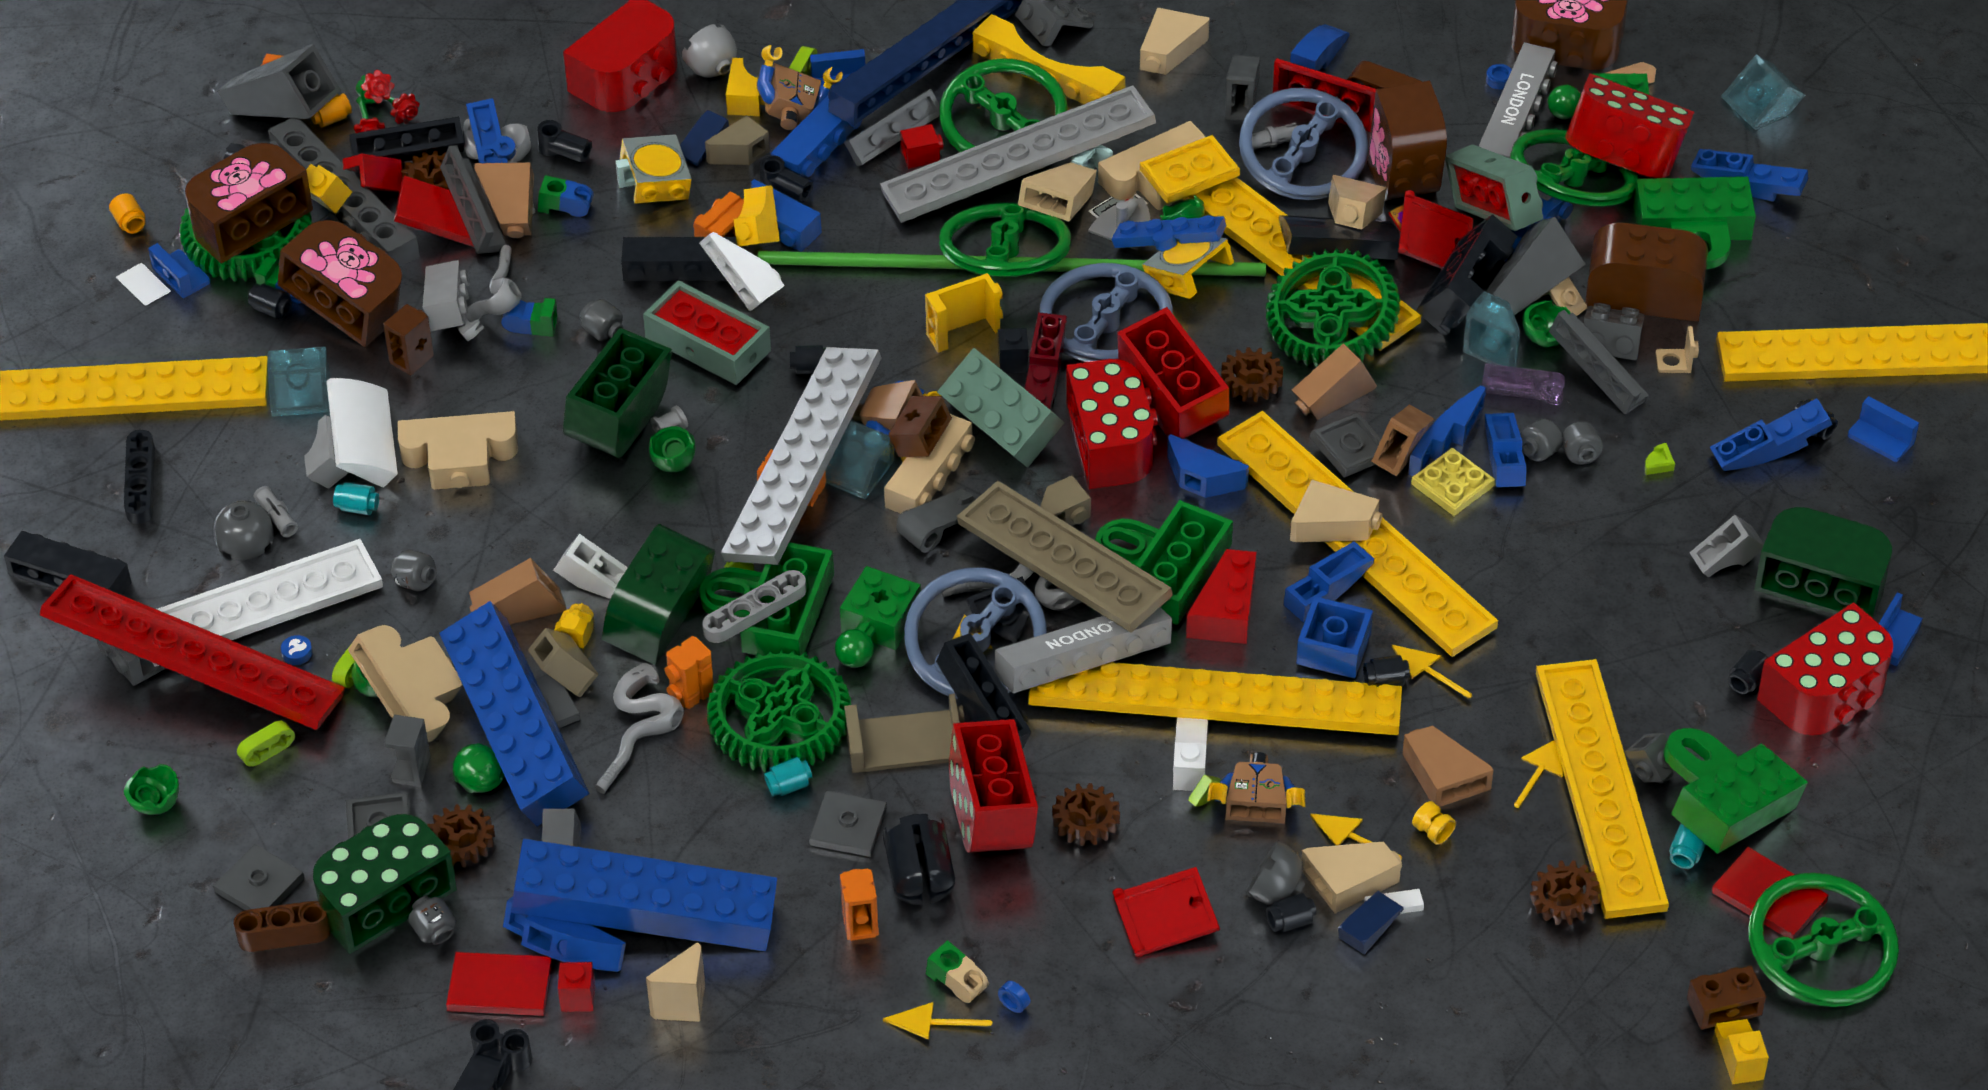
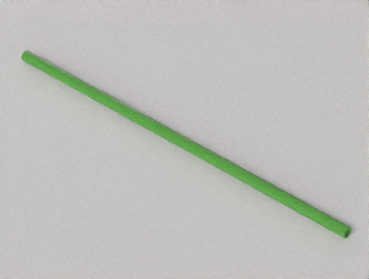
(922, 261)

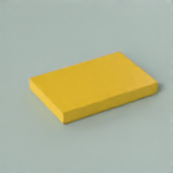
(1189, 169)

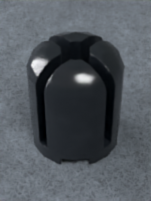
(902, 845)

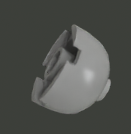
(710, 51)

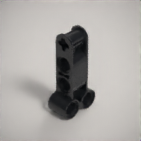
(494, 1058)

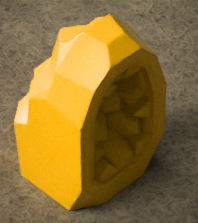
(578, 623)

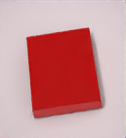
(430, 210)
(1748, 880)
(499, 983)

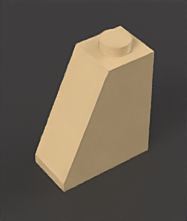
(1172, 39)
(1058, 190)
(1355, 202)
(1334, 515)
(1351, 871)

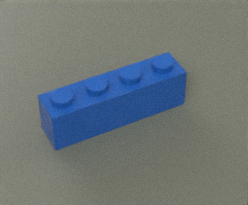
(813, 140)

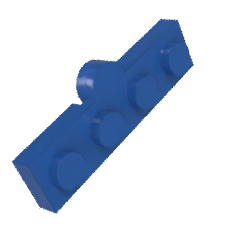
(487, 135)
(1164, 233)

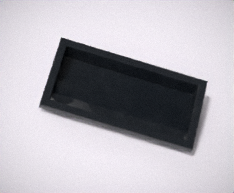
(1315, 234)

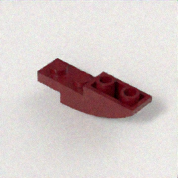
(1046, 357)

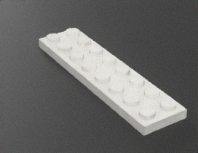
(281, 592)

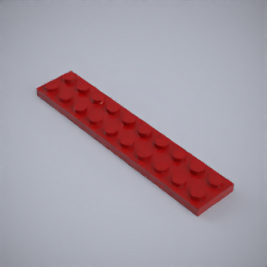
(193, 651)

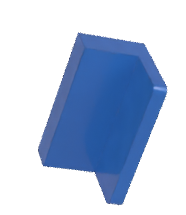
(843, 61)
(178, 270)
(1884, 430)
(1901, 627)

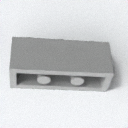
(445, 295)

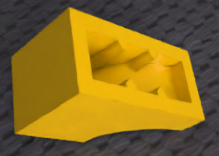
(742, 91)
(327, 188)
(758, 218)
(1742, 1051)

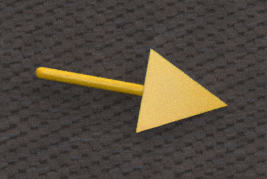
(1420, 661)
(1545, 758)
(1339, 828)
(920, 1020)

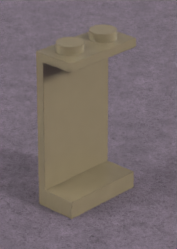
(901, 739)

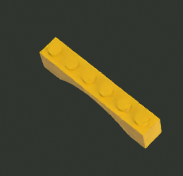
(999, 39)

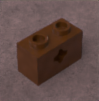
(408, 339)
(920, 426)

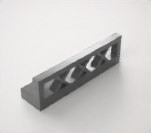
(471, 202)
(1597, 362)

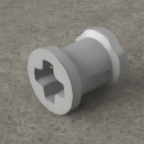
(673, 418)

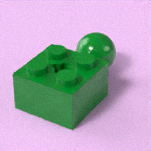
(1564, 98)
(873, 614)

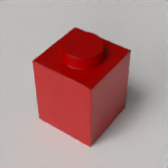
(920, 146)
(576, 986)

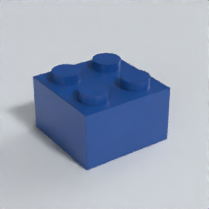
(1334, 637)

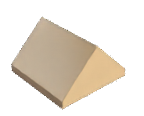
(678, 987)

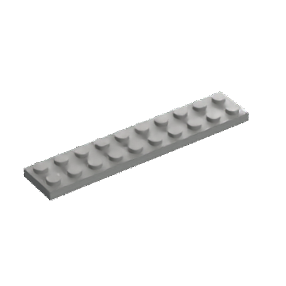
(1017, 153)
(801, 456)

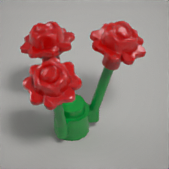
(373, 89)

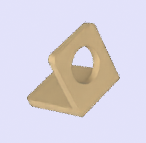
(1567, 296)
(1684, 356)

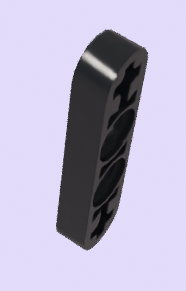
(139, 476)

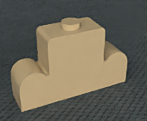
(1121, 172)
(458, 446)
(409, 678)

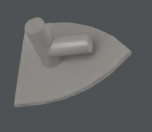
(1123, 211)

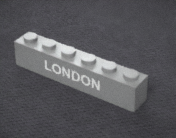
(1520, 98)
(1077, 650)

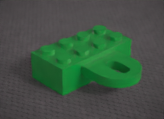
(1707, 206)
(1177, 554)
(790, 626)
(1729, 792)

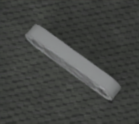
(751, 603)

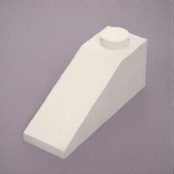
(745, 272)
(590, 567)
(1189, 753)

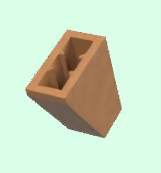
(509, 195)
(1333, 384)
(1401, 438)
(521, 593)
(1445, 767)

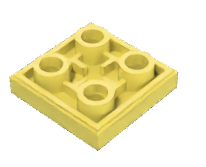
(1453, 481)

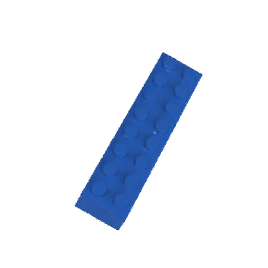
(513, 713)
(644, 895)

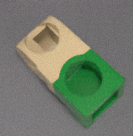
(956, 972)

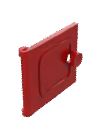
(1430, 230)
(1160, 911)

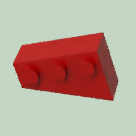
(1225, 601)

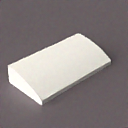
(362, 430)

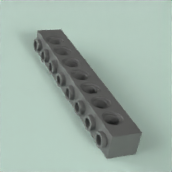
(362, 209)

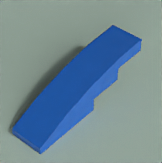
(1449, 428)

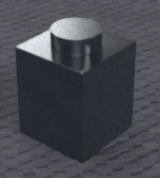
(1013, 350)

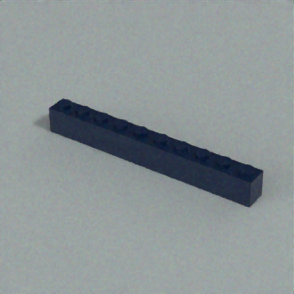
(913, 58)

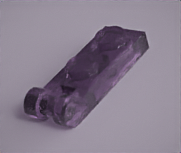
(1524, 383)

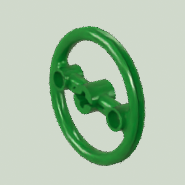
(1001, 105)
(1572, 172)
(1004, 240)
(1823, 939)

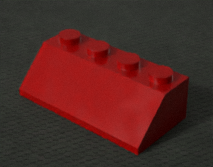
(1355, 95)

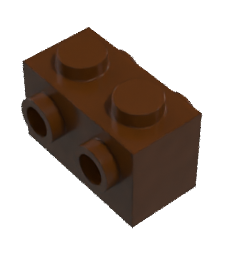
(1726, 997)

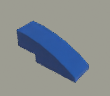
(1319, 47)
(1505, 450)
(1328, 579)

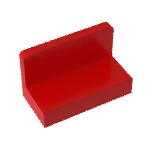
(376, 171)

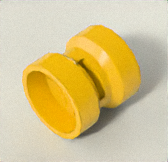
(1434, 823)

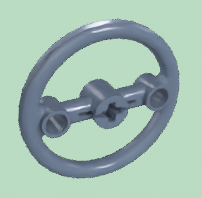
(1326, 105)
(1104, 306)
(984, 622)

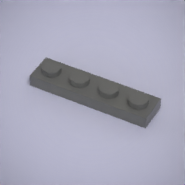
(887, 130)

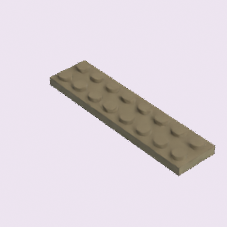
(1065, 556)

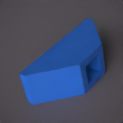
(1204, 470)

